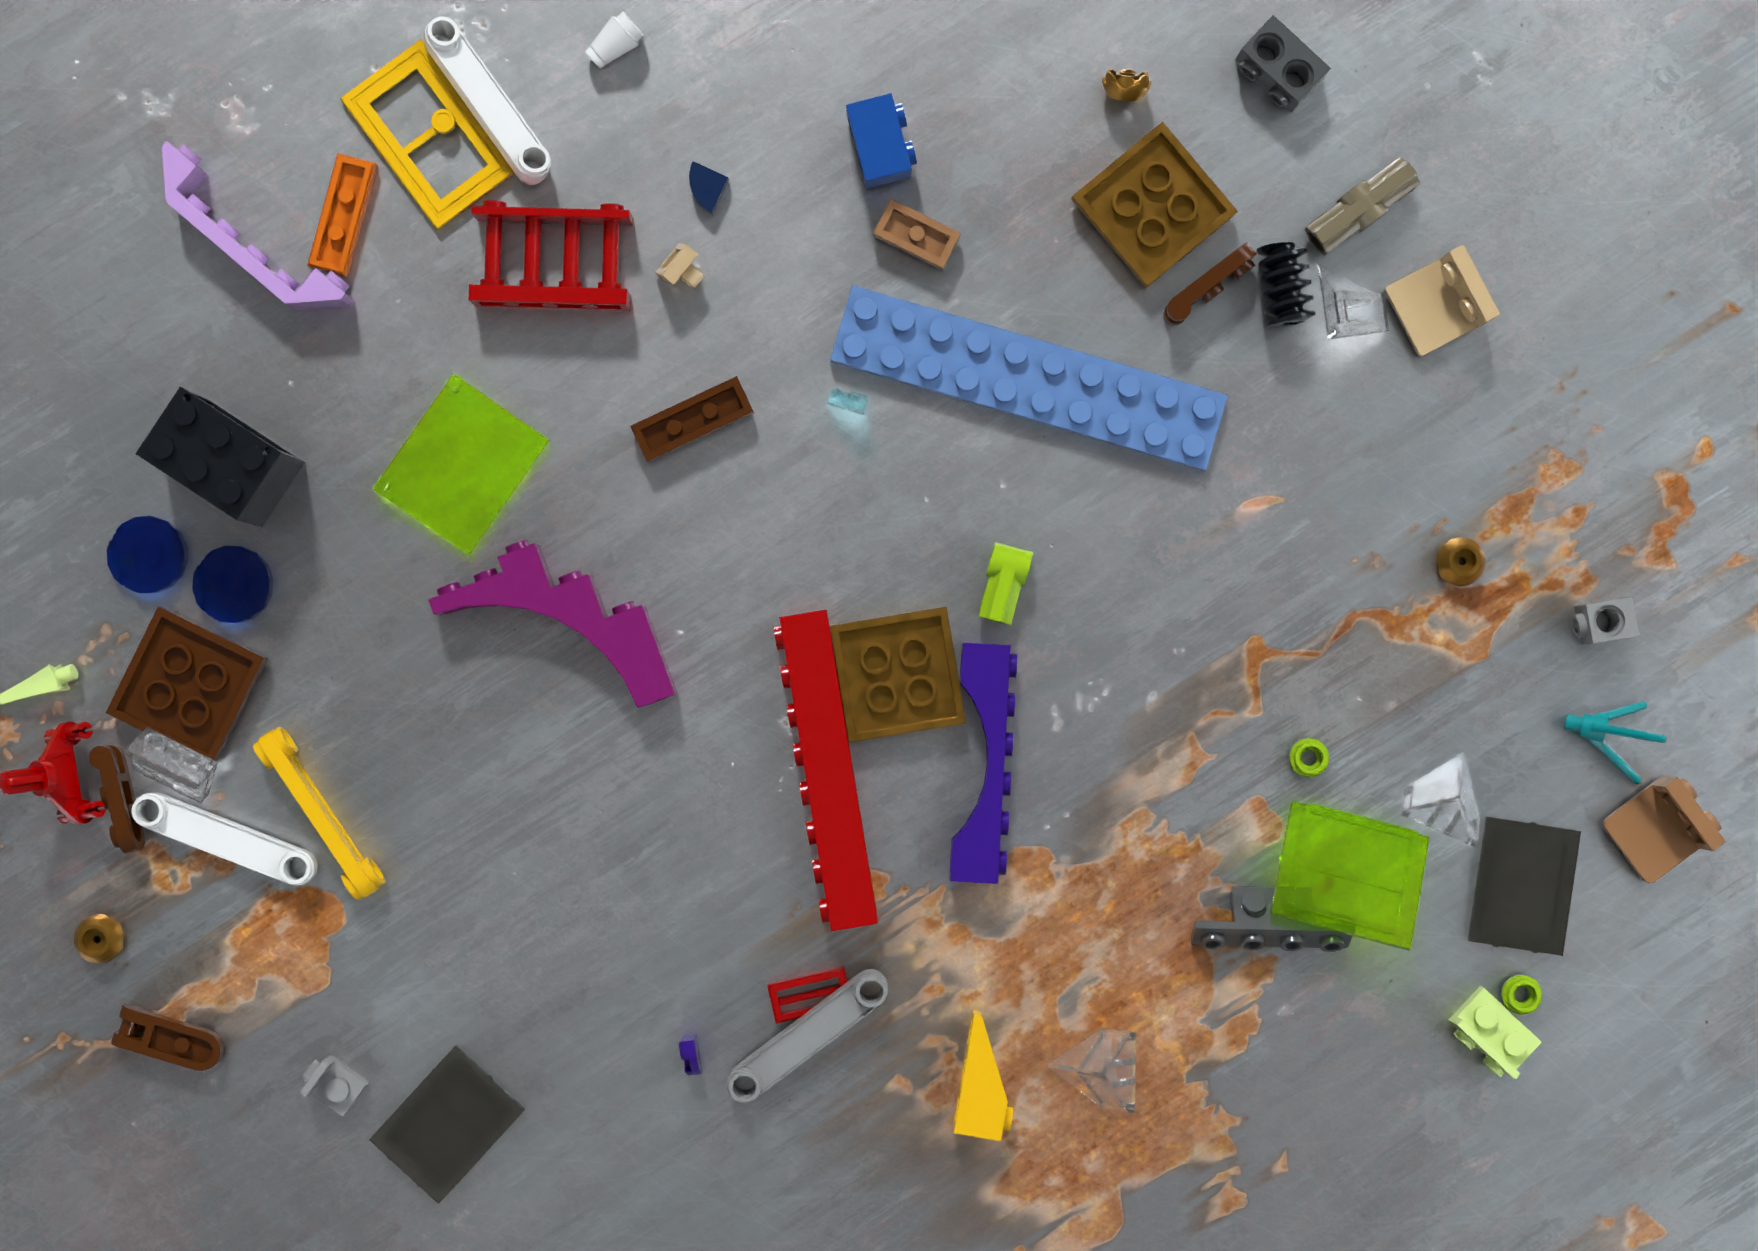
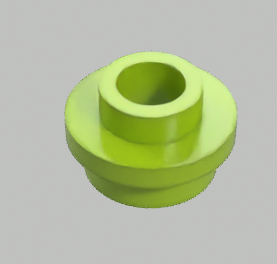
(1321, 757)
(1532, 999)

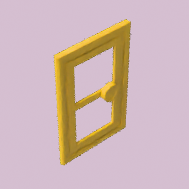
(443, 121)

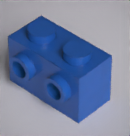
(880, 141)

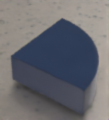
(706, 186)

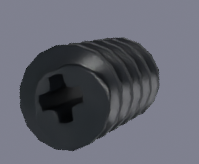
(1284, 284)

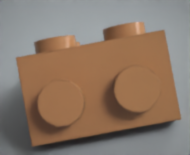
(1662, 827)

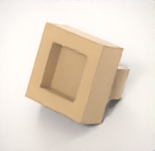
(679, 266)

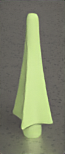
(45, 681)

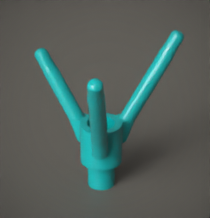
(1596, 726)

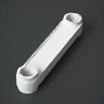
(486, 100)
(224, 838)

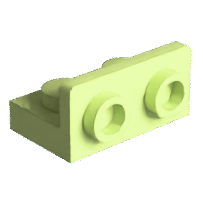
(1495, 1032)

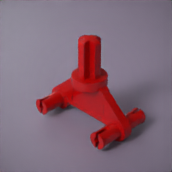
(56, 775)

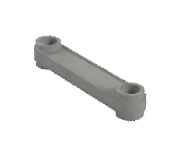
(807, 1035)

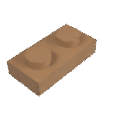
(916, 234)

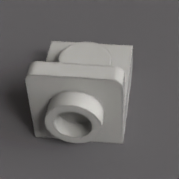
(333, 1084)

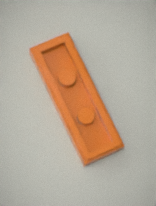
(342, 215)

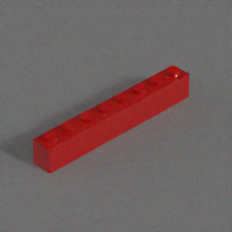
(828, 770)

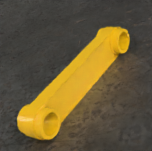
(277, 751)

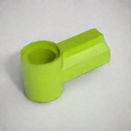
(1006, 574)

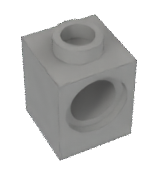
(1621, 615)

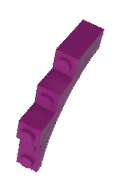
(526, 583)

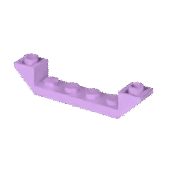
(182, 178)

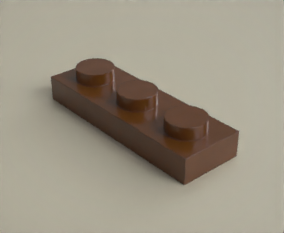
(692, 419)

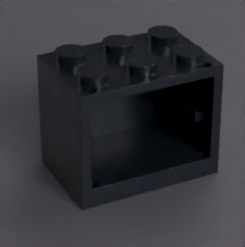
(220, 457)

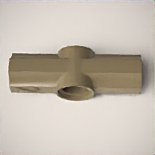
(1362, 206)

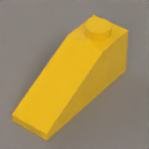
(981, 1096)

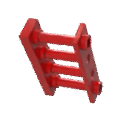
(530, 290)

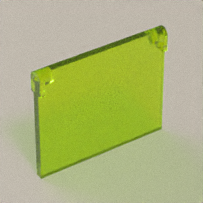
(461, 464)

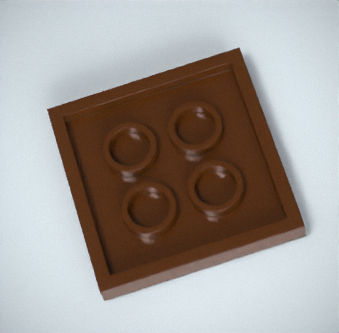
(186, 683)

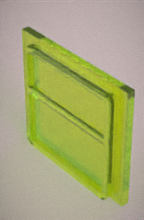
(1350, 874)

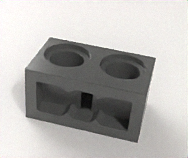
(1290, 56)

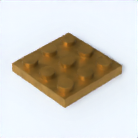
(1154, 205)
(897, 674)

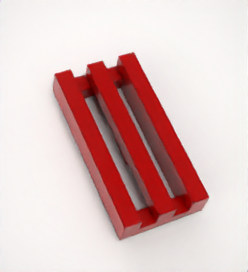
(777, 1001)

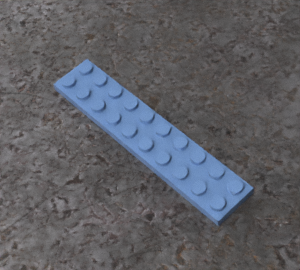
(1028, 378)

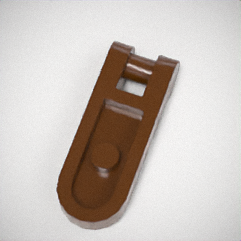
(1209, 284)
(118, 797)
(168, 1039)

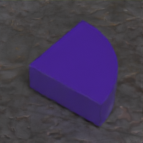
(690, 1054)

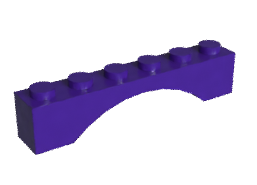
(976, 845)

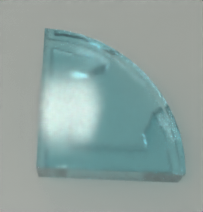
(851, 401)

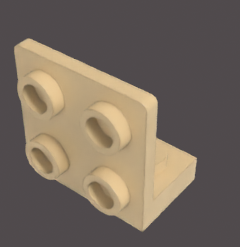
(1441, 301)

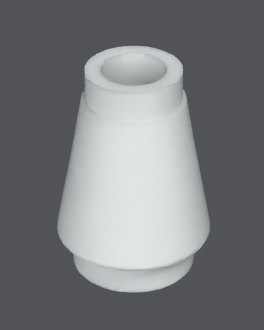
(614, 40)

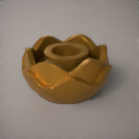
(1126, 84)
(1448, 561)
(111, 939)

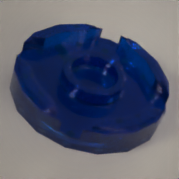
(147, 555)
(232, 584)

